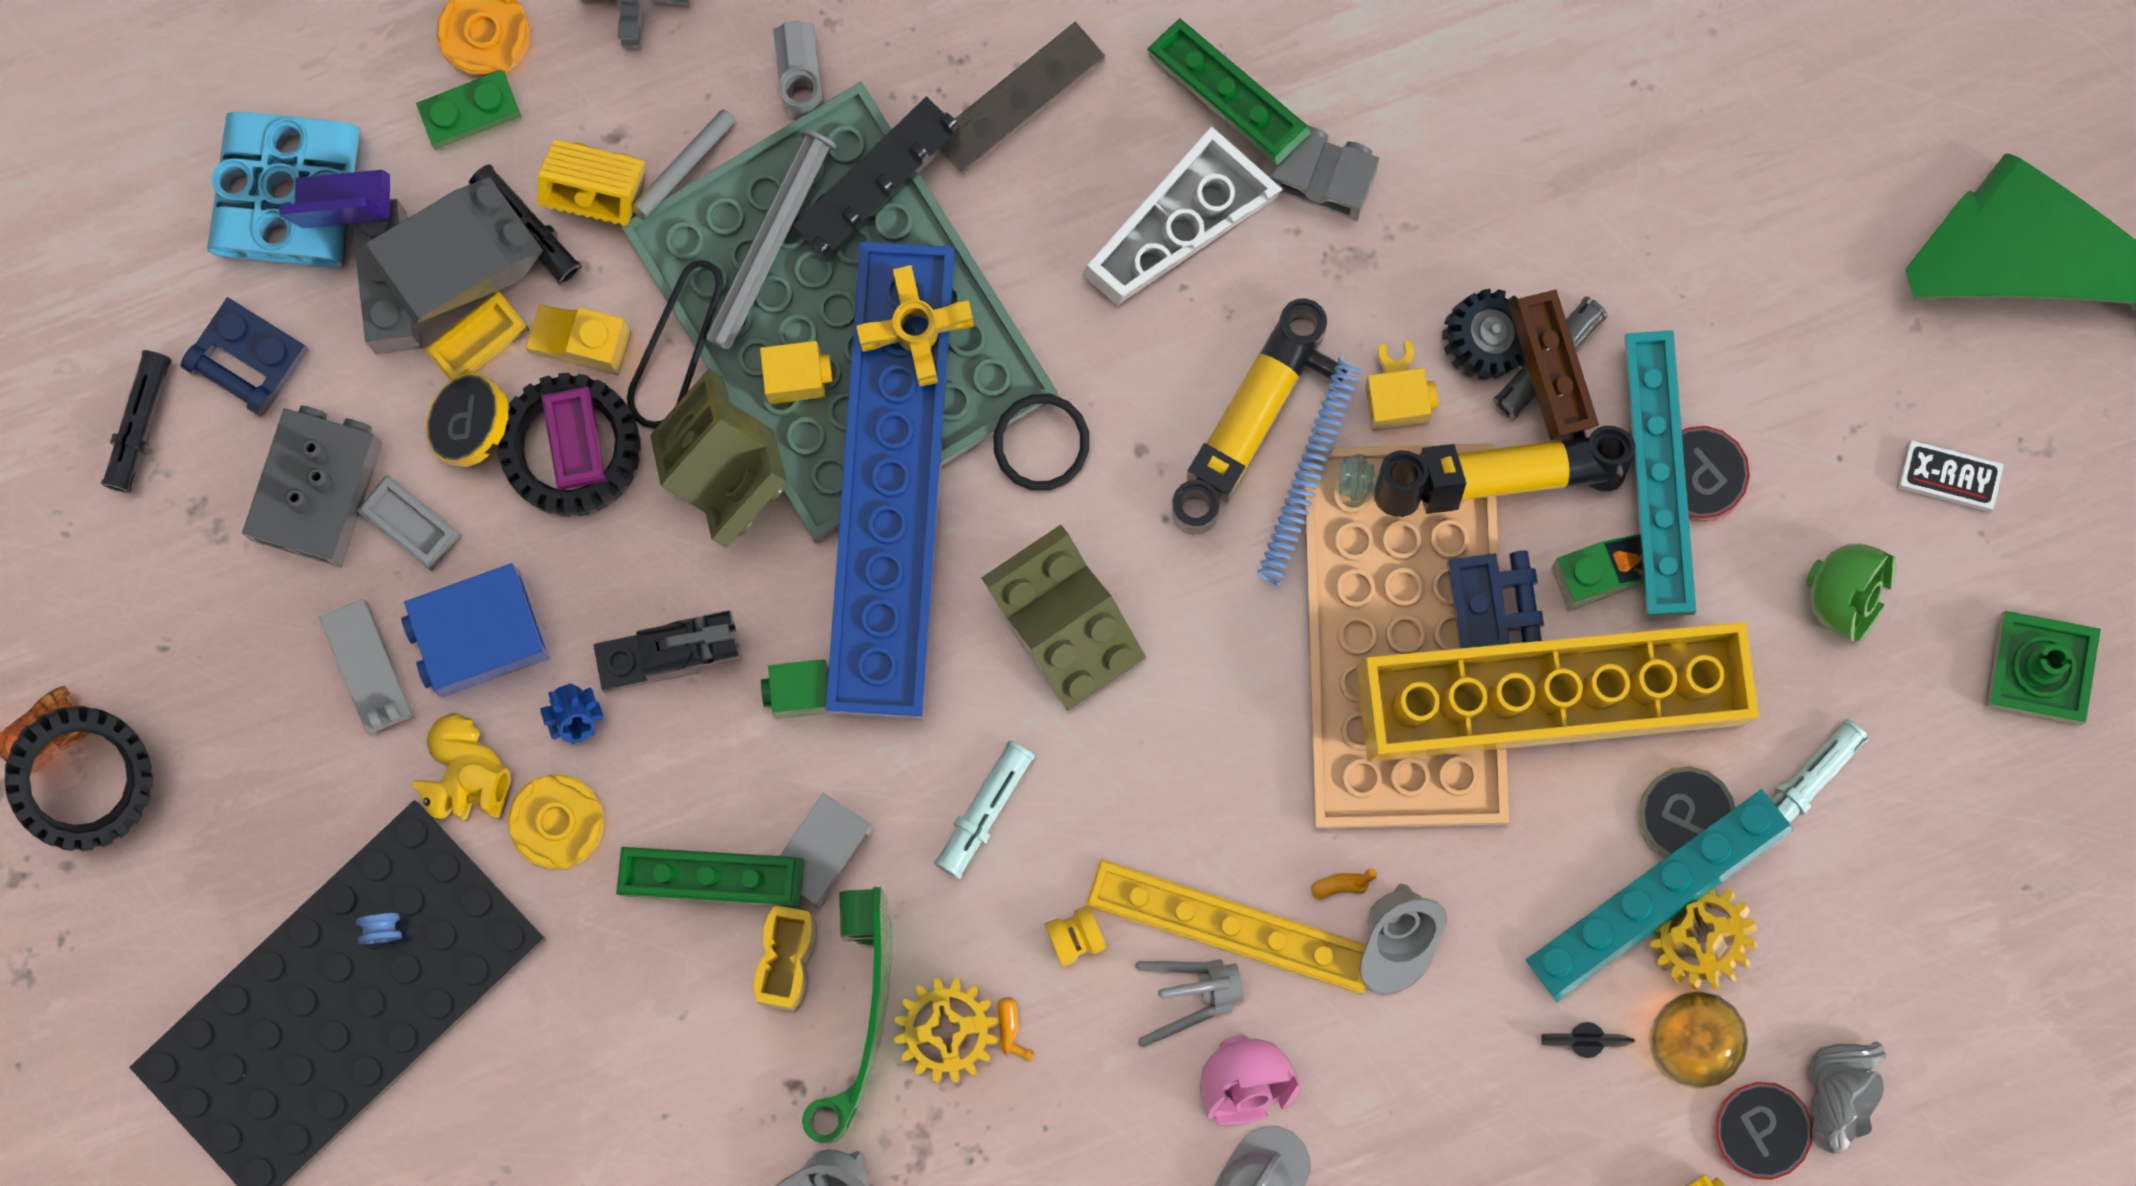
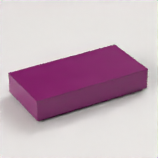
(573, 438)

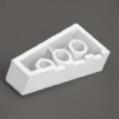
(1187, 211)

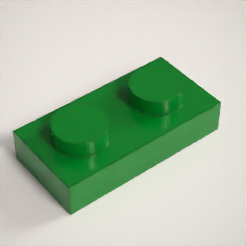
(468, 109)

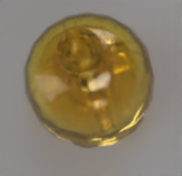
(1698, 1040)

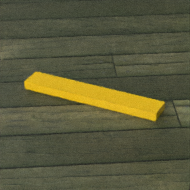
(1227, 926)

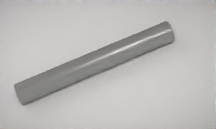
(683, 164)

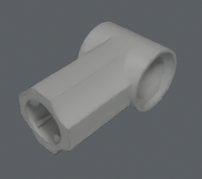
(797, 66)

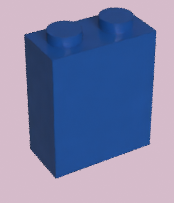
(474, 631)

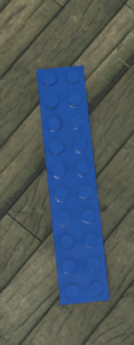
(889, 496)

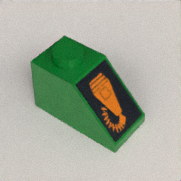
(1599, 571)

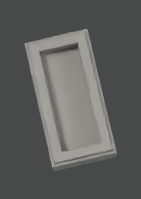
(409, 522)

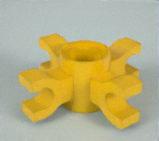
(949, 318)

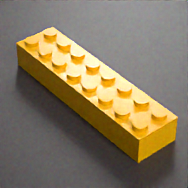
(1556, 691)

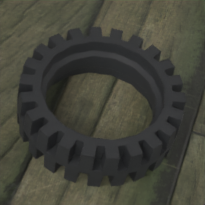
(582, 499)
(86, 835)

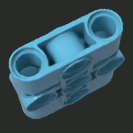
(253, 151)

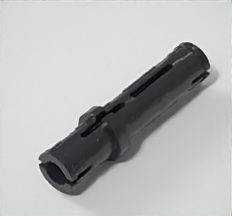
(554, 255)
(136, 422)

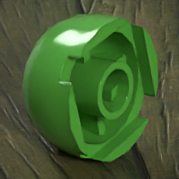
(1849, 588)

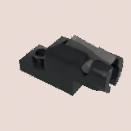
(666, 651)

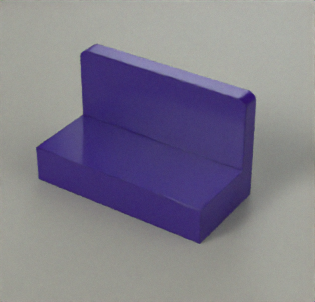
(339, 199)

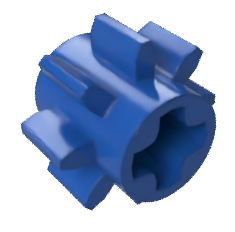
(571, 713)

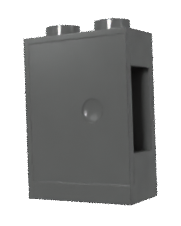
(312, 485)

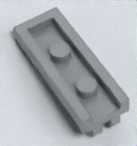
(366, 666)

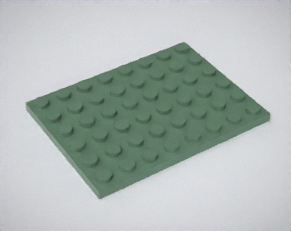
(816, 300)

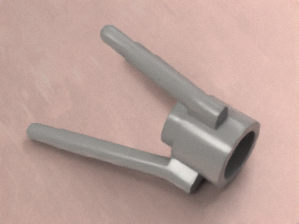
(1220, 986)

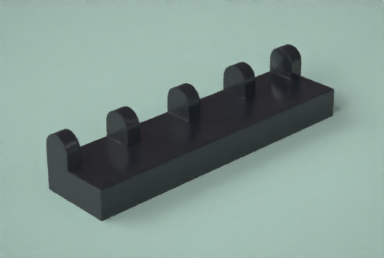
(876, 179)

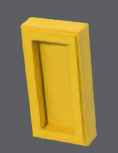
(477, 337)

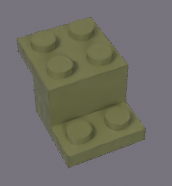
(718, 459)
(1064, 617)

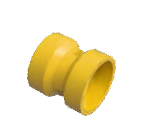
(1085, 931)

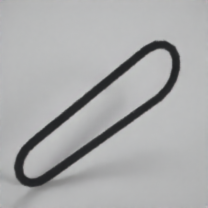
(695, 357)

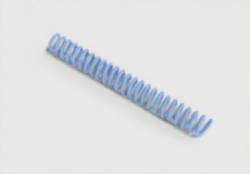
(1308, 463)

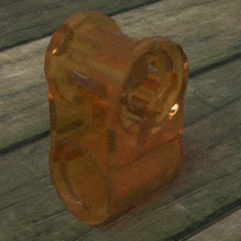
(53, 700)

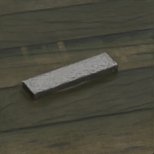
(1022, 96)

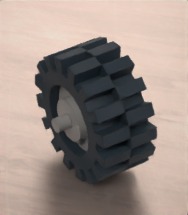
(1483, 335)

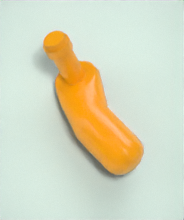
(1342, 883)
(1008, 1029)

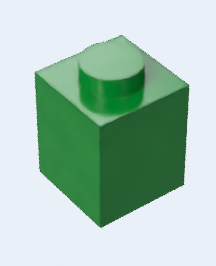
(796, 688)

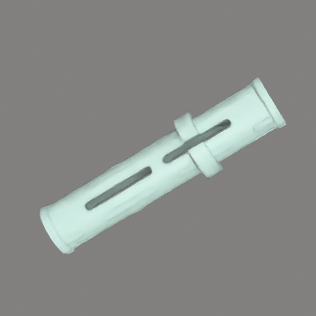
(1824, 764)
(973, 826)

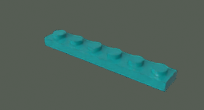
(1660, 474)
(1659, 895)

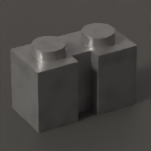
(1328, 174)

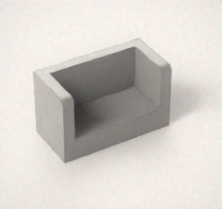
(825, 843)

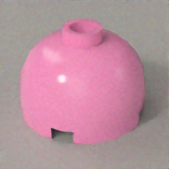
(1245, 1079)

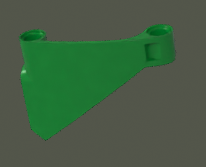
(2025, 241)
(868, 924)

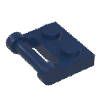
(253, 344)

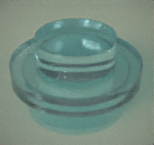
(1356, 477)

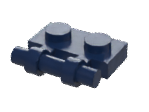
(1480, 604)

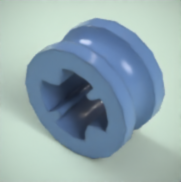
(378, 928)

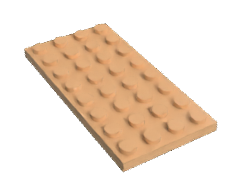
(1386, 591)

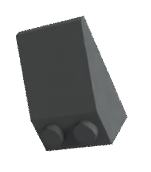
(454, 251)

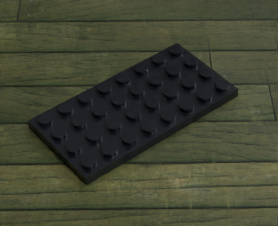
(328, 1024)

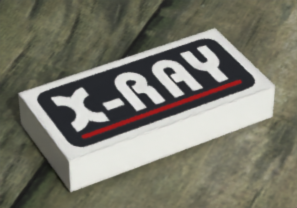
(1950, 476)

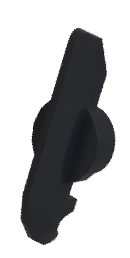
(1586, 1040)

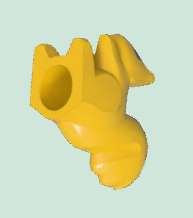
(471, 775)

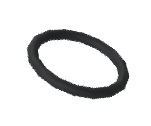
(1001, 427)

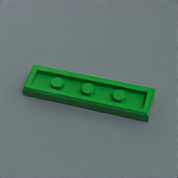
(1228, 91)
(710, 876)

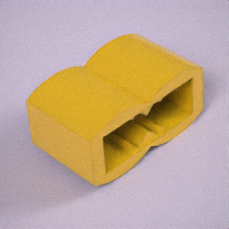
(788, 944)

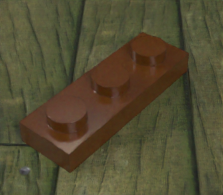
(1553, 364)

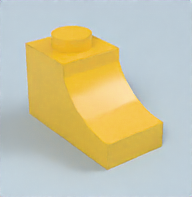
(579, 337)

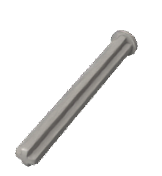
(769, 239)

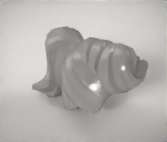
(1845, 1093)

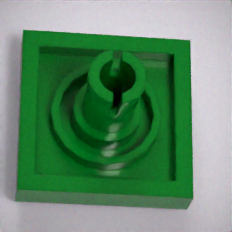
(2043, 667)

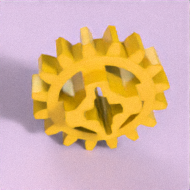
(1722, 934)
(924, 1034)

